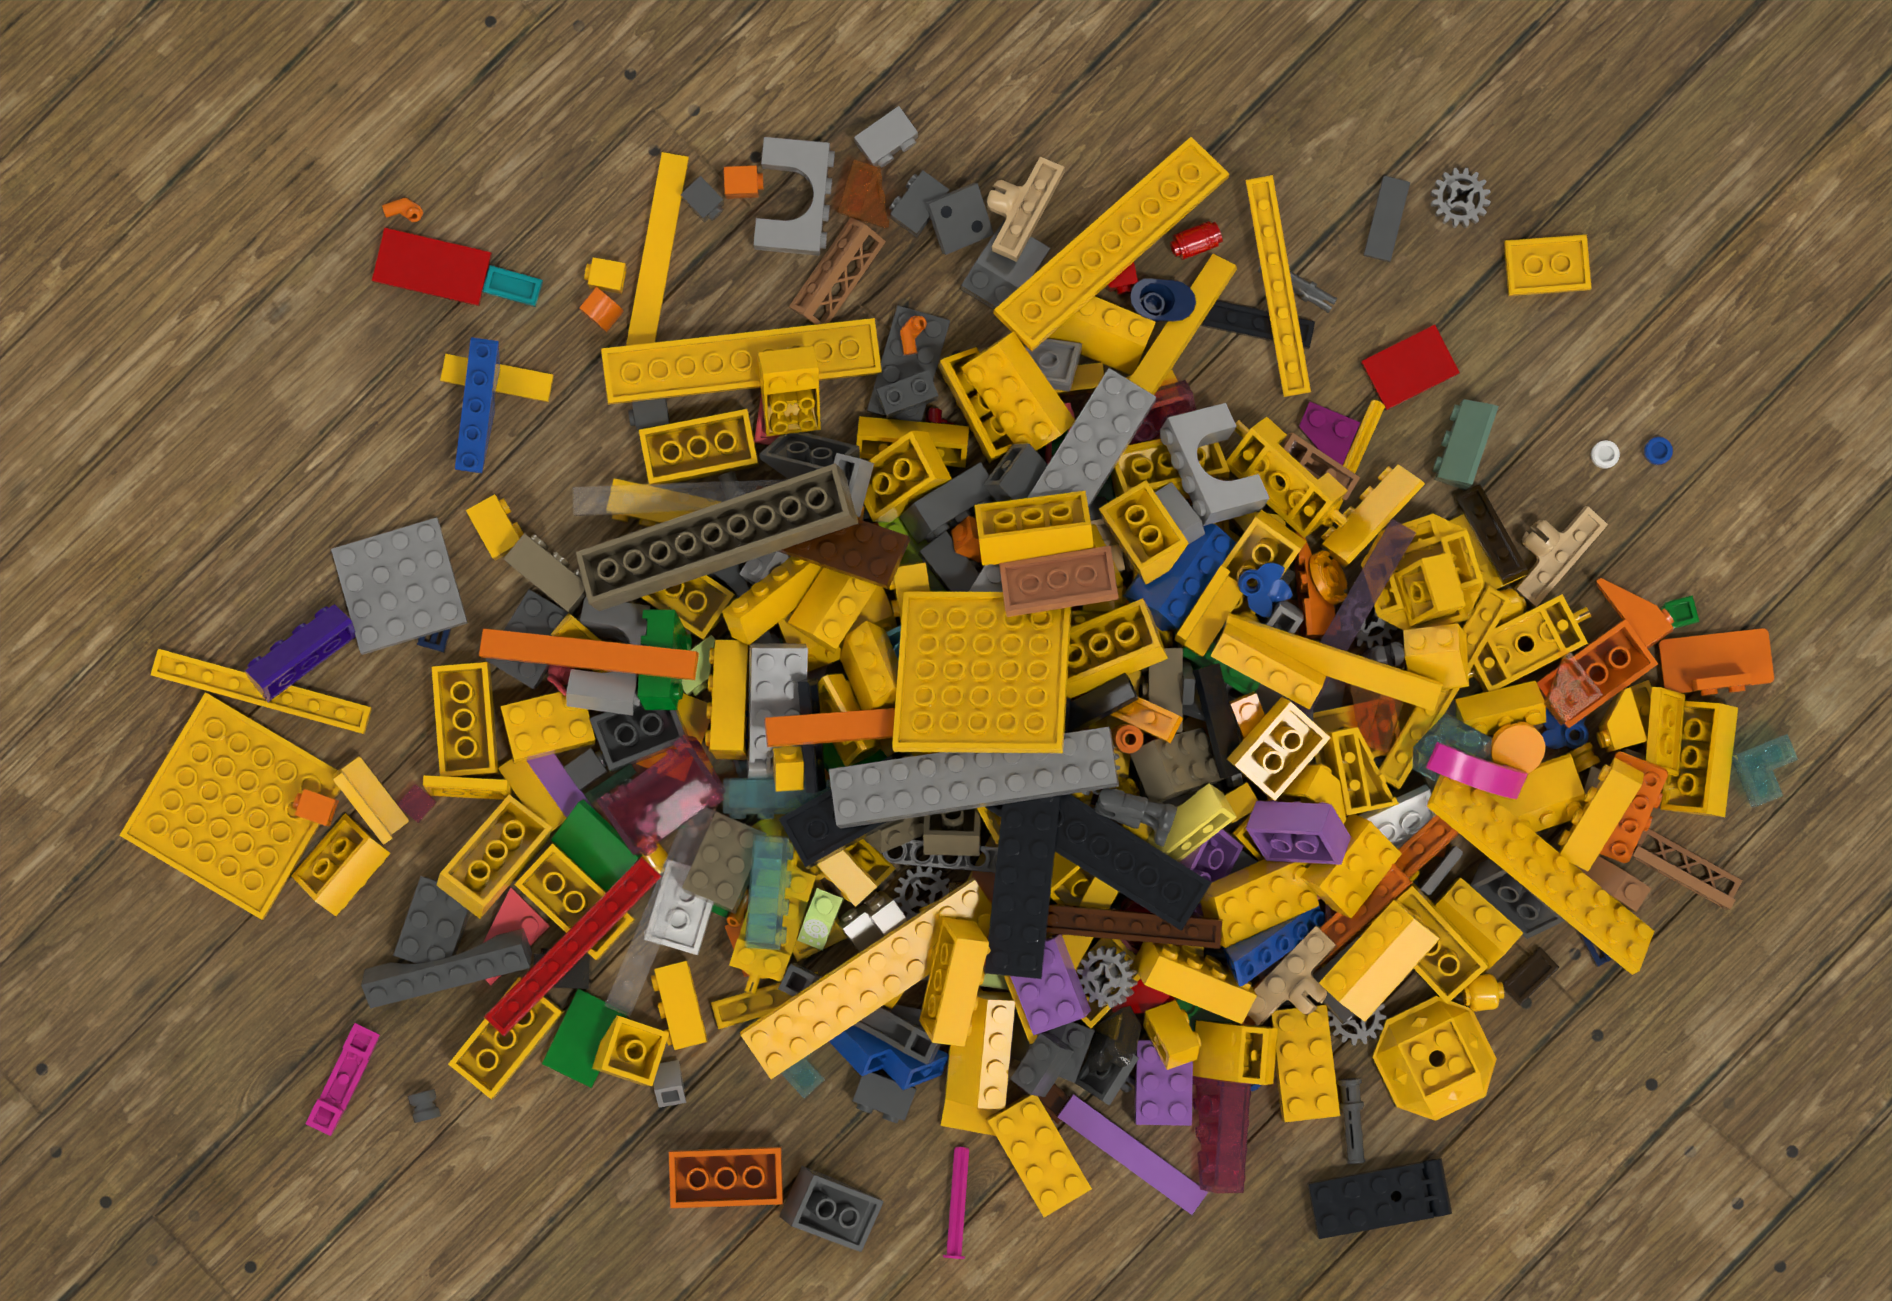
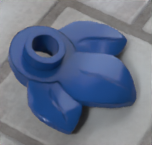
(1268, 590)
(1558, 736)

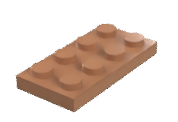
(1058, 581)

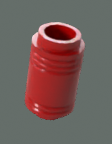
(1196, 240)

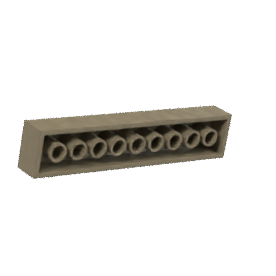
(717, 537)

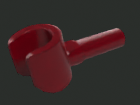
(934, 415)

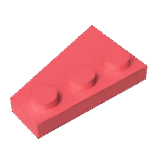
(516, 915)

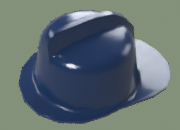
(1162, 300)

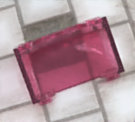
(663, 796)

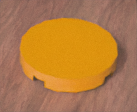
(1328, 577)
(1518, 746)

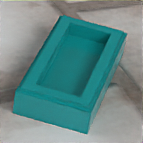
(512, 286)

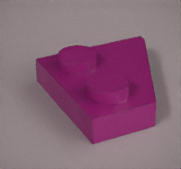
(1328, 431)

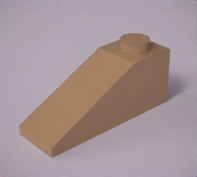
(1319, 463)
(1618, 883)

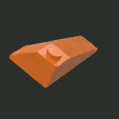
(1316, 610)

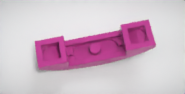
(1476, 771)
(343, 1079)

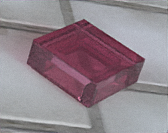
(417, 803)

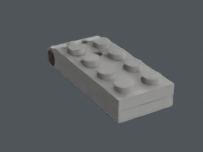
(772, 693)

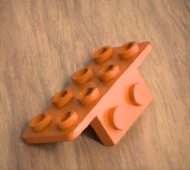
(1716, 661)
(1637, 816)

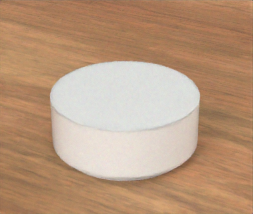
(1605, 454)

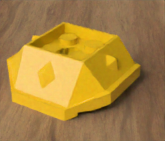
(1432, 538)
(1405, 1051)

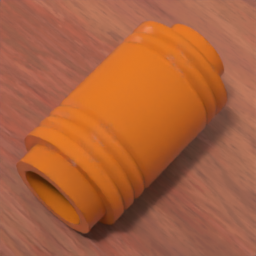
(1118, 737)

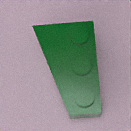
(663, 631)

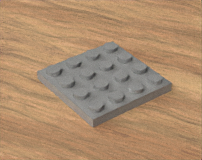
(399, 586)

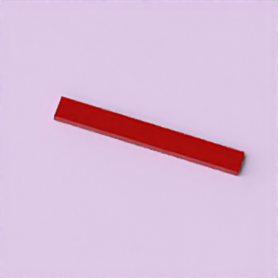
(573, 946)

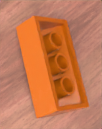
(1611, 663)

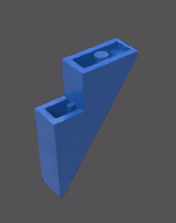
(478, 404)
(1260, 951)
(869, 1054)

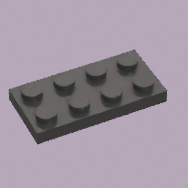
(897, 366)

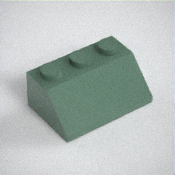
(1464, 443)

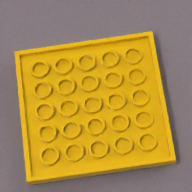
(980, 677)
(227, 806)

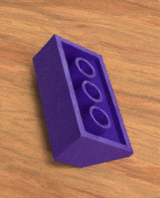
(300, 652)

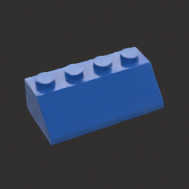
(1178, 590)

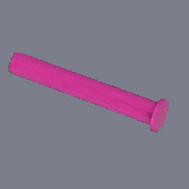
(957, 1203)

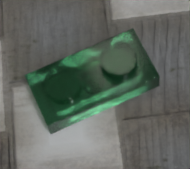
(622, 777)

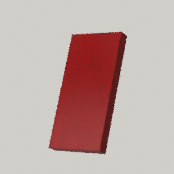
(431, 267)

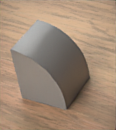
(669, 1084)

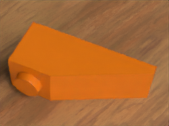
(1643, 616)

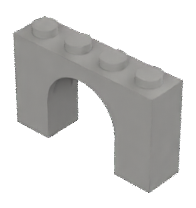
(804, 233)
(1211, 498)
(613, 690)

